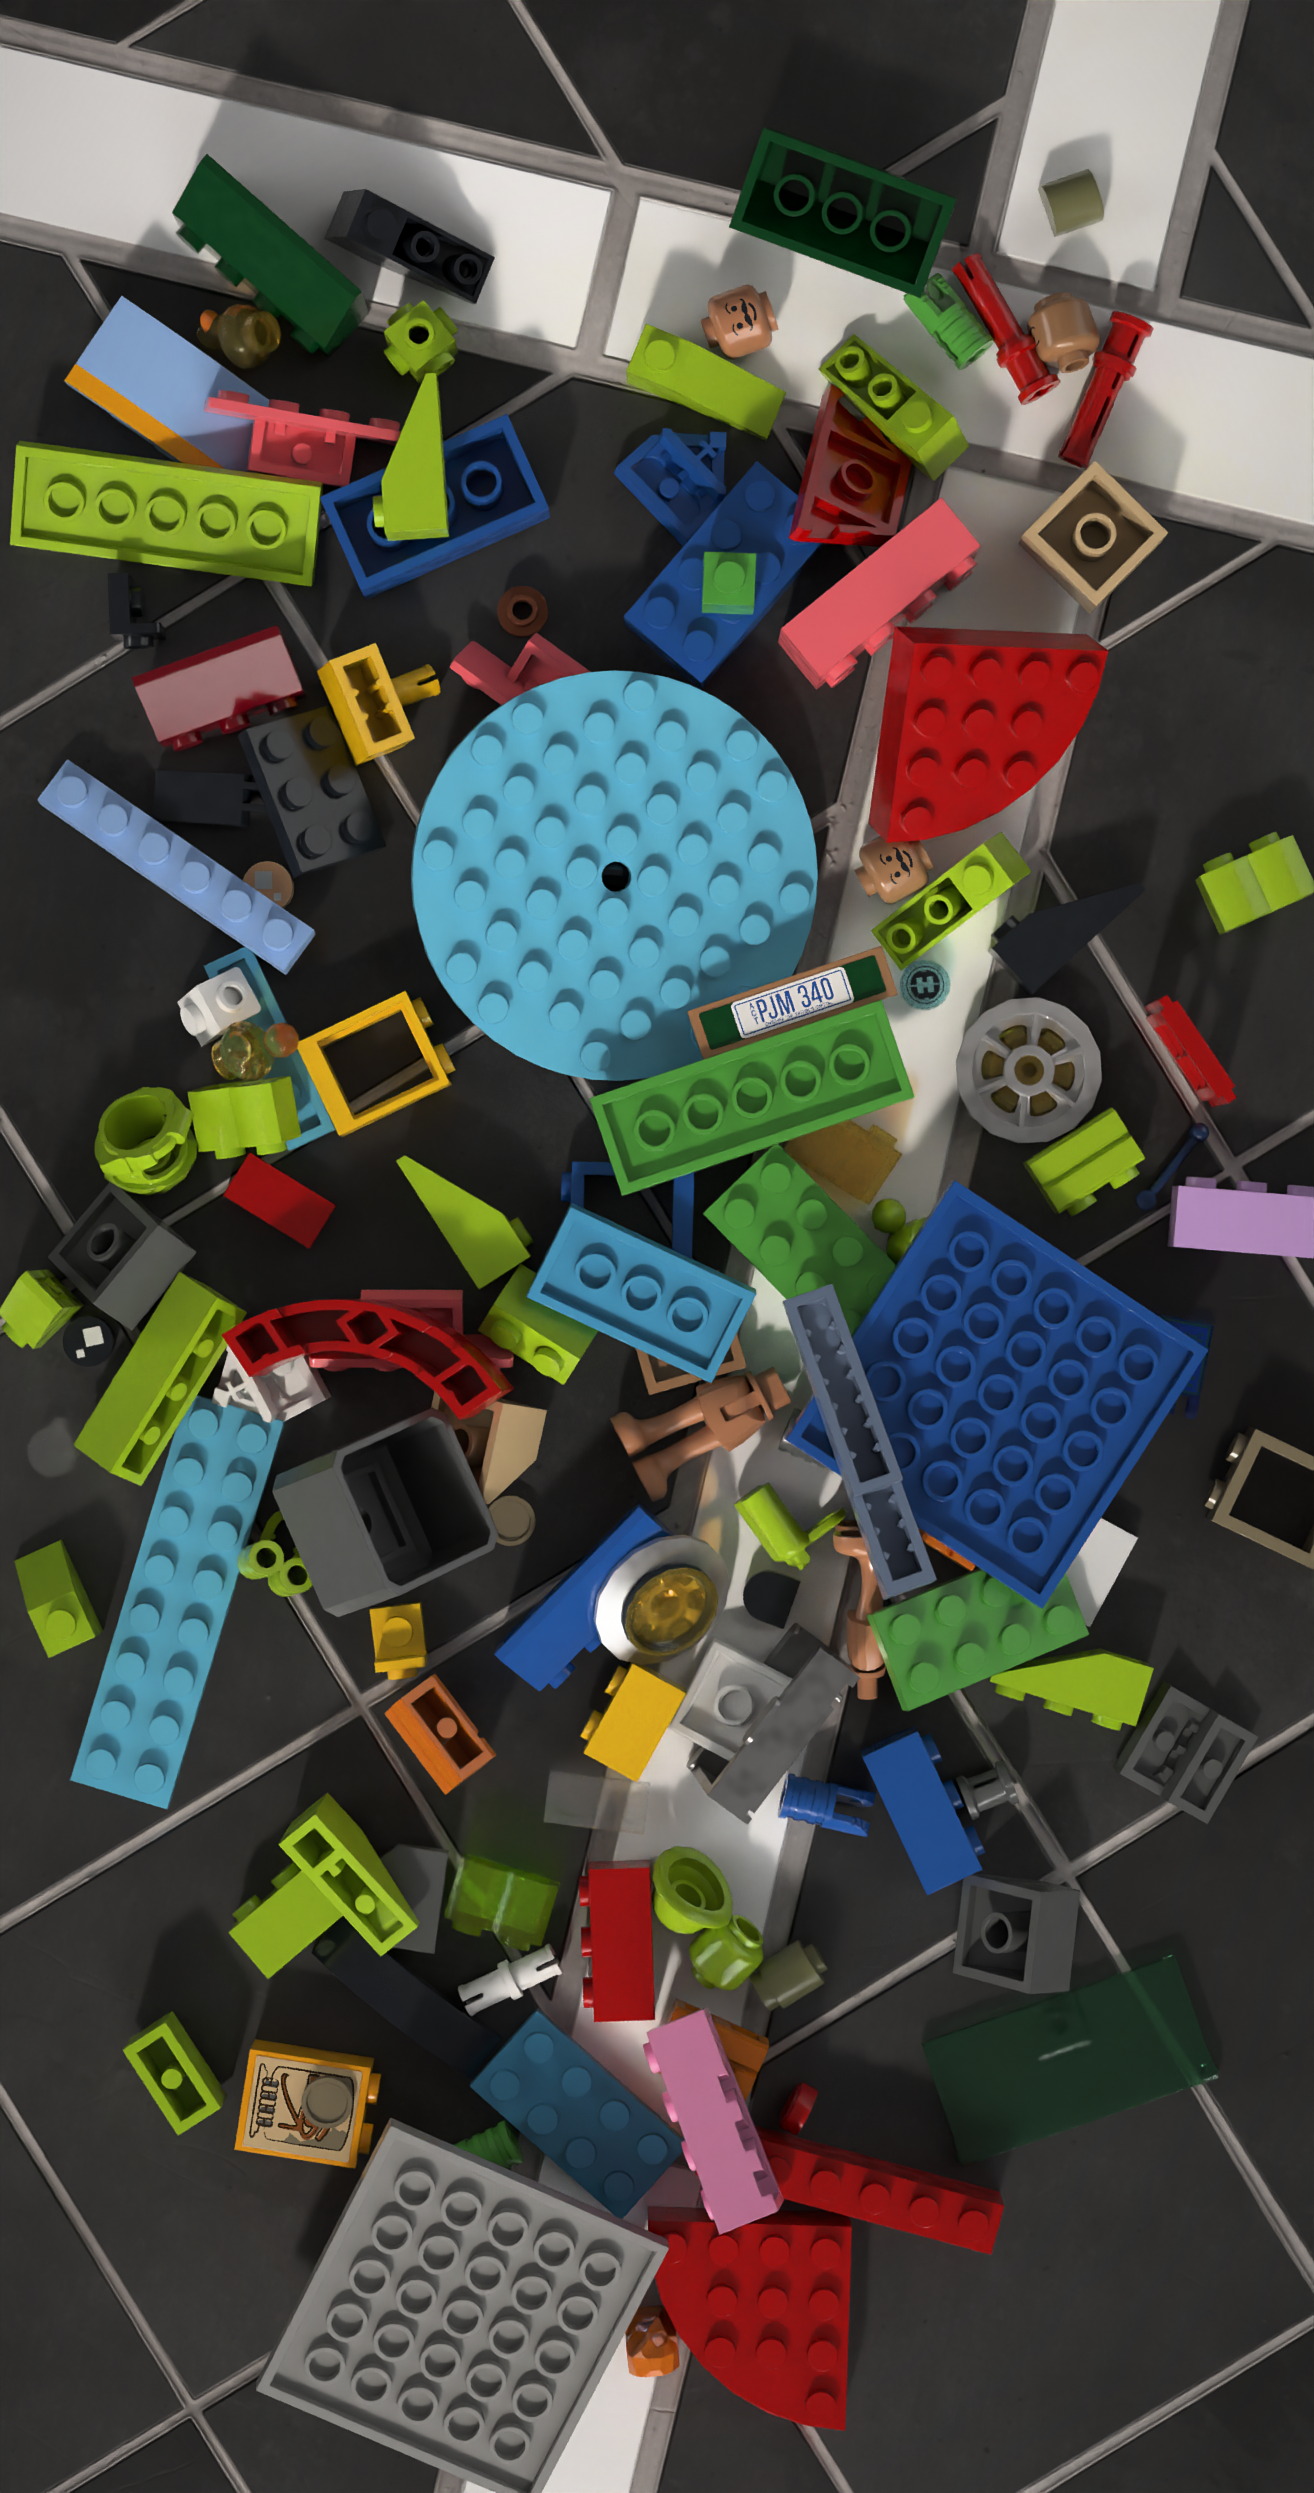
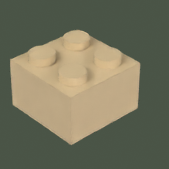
(1092, 537)

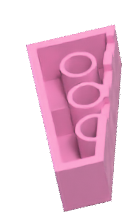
(714, 2121)

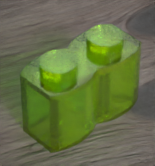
(501, 1901)

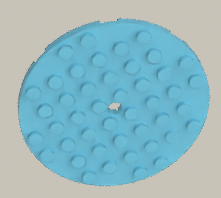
(518, 854)

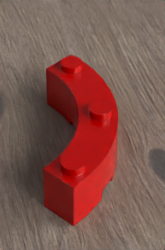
(376, 1329)

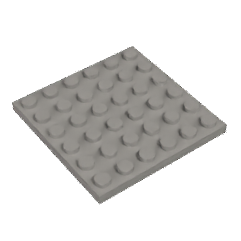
(461, 2313)

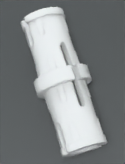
(510, 1979)

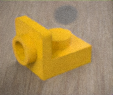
(399, 1639)

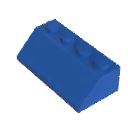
(563, 1620)

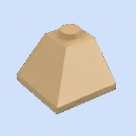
(497, 1442)

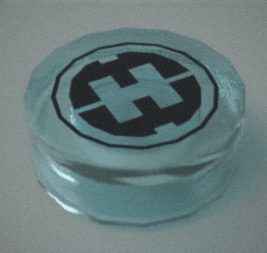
(924, 985)

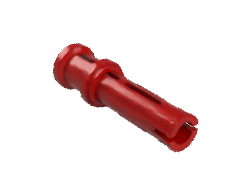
(1015, 348)
(1112, 368)

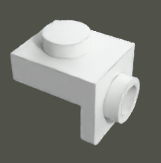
(217, 1004)

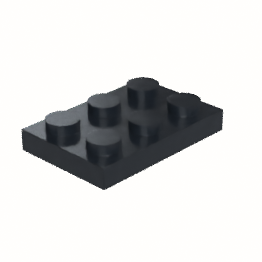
(311, 790)

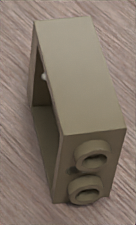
(1224, 1493)

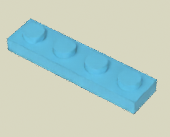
(311, 1111)

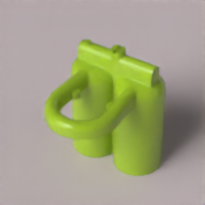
(779, 1529)
(267, 1560)

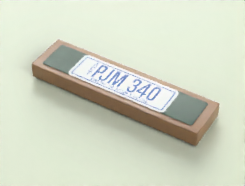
(792, 1002)

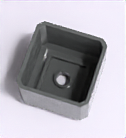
(385, 1513)

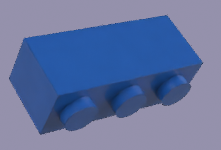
(923, 1808)

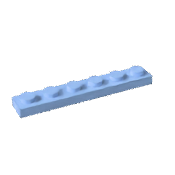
(176, 867)

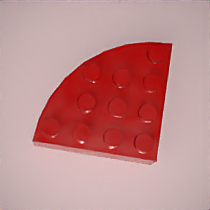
(975, 723)
(763, 2306)

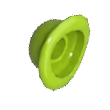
(690, 1891)

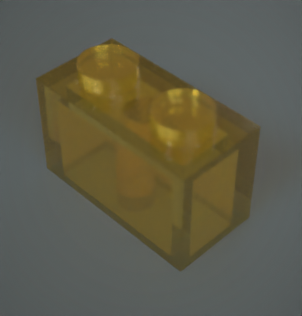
(848, 1157)

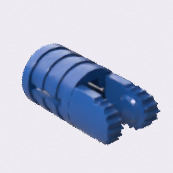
(815, 1804)

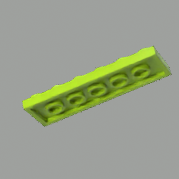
(165, 513)

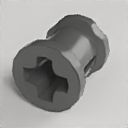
(987, 1789)

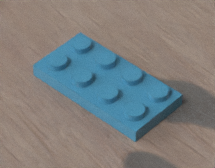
(641, 1292)
(578, 2114)

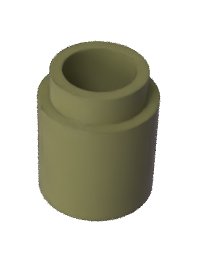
(789, 1975)

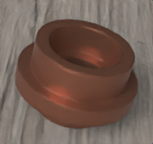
(525, 627)

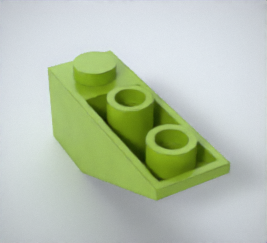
(896, 406)
(951, 900)
(1085, 1680)

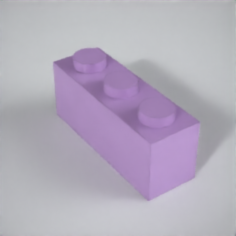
(1242, 1218)

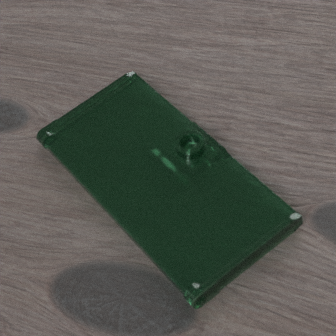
(1069, 2060)

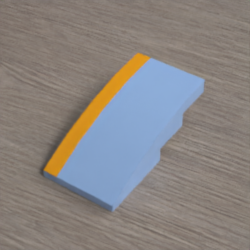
(160, 388)

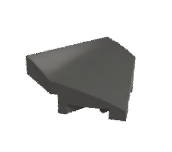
(421, 1880)

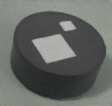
(88, 1341)

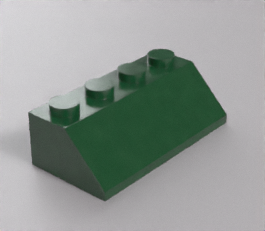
(843, 212)
(268, 259)

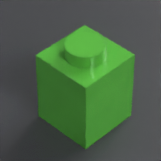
(728, 583)

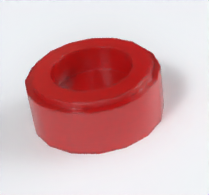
(797, 2108)

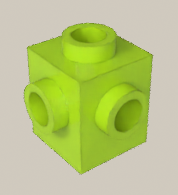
(429, 357)

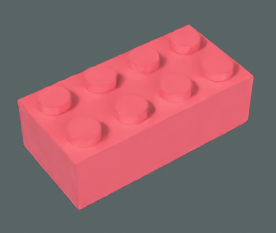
(878, 594)

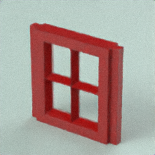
(1190, 1051)

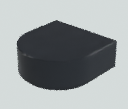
(770, 1596)

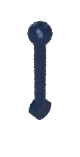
(1146, 1198)

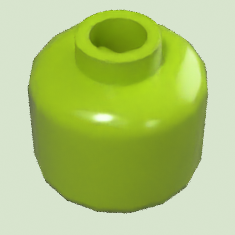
(726, 1954)

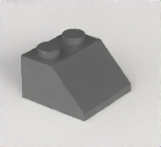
(121, 1255)
(1016, 1933)

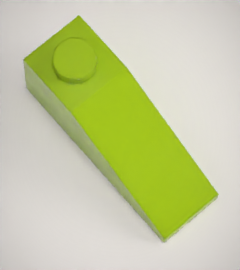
(703, 382)
(414, 481)
(475, 1230)
(37, 1308)
(349, 1873)

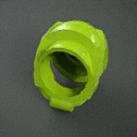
(155, 1162)

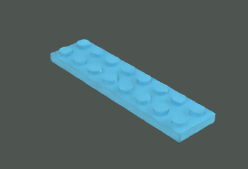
(177, 1602)

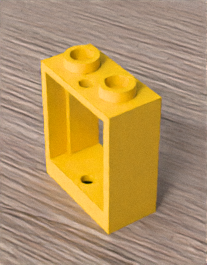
(328, 1085)

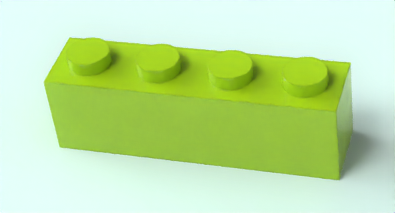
(159, 1379)

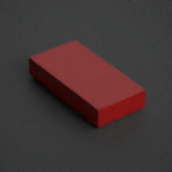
(279, 1200)

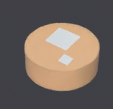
(271, 881)

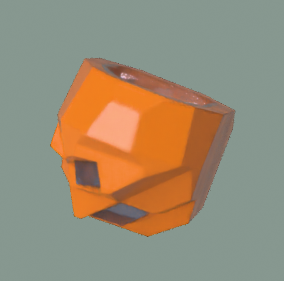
(652, 2343)

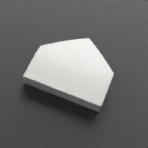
(275, 1395)

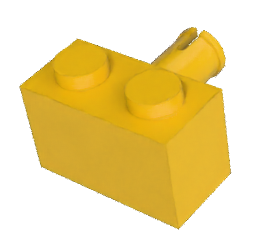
(371, 703)

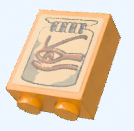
(272, 2110)

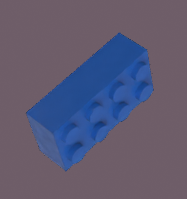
(487, 500)
(748, 520)

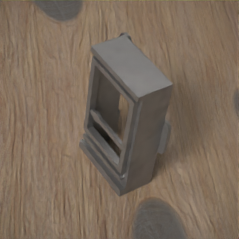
(780, 1728)

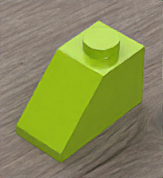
(56, 1599)

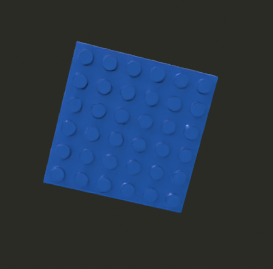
(1009, 1390)

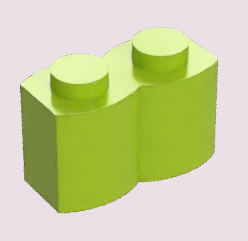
(1255, 883)
(245, 1116)

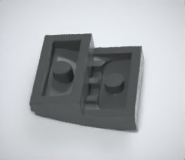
(1185, 1752)

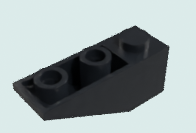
(408, 245)

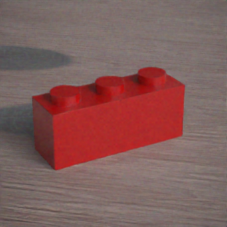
(618, 1941)

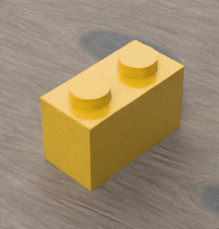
(633, 1720)

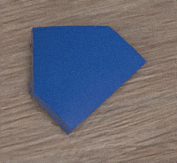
(677, 478)

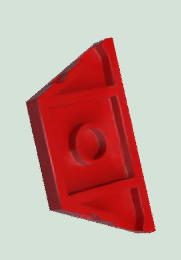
(850, 481)

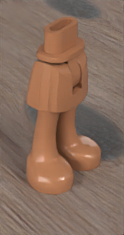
(732, 1414)
(861, 1643)

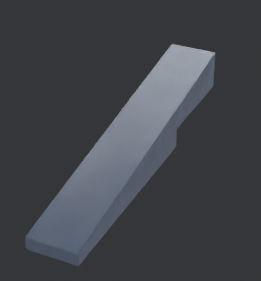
(859, 1442)

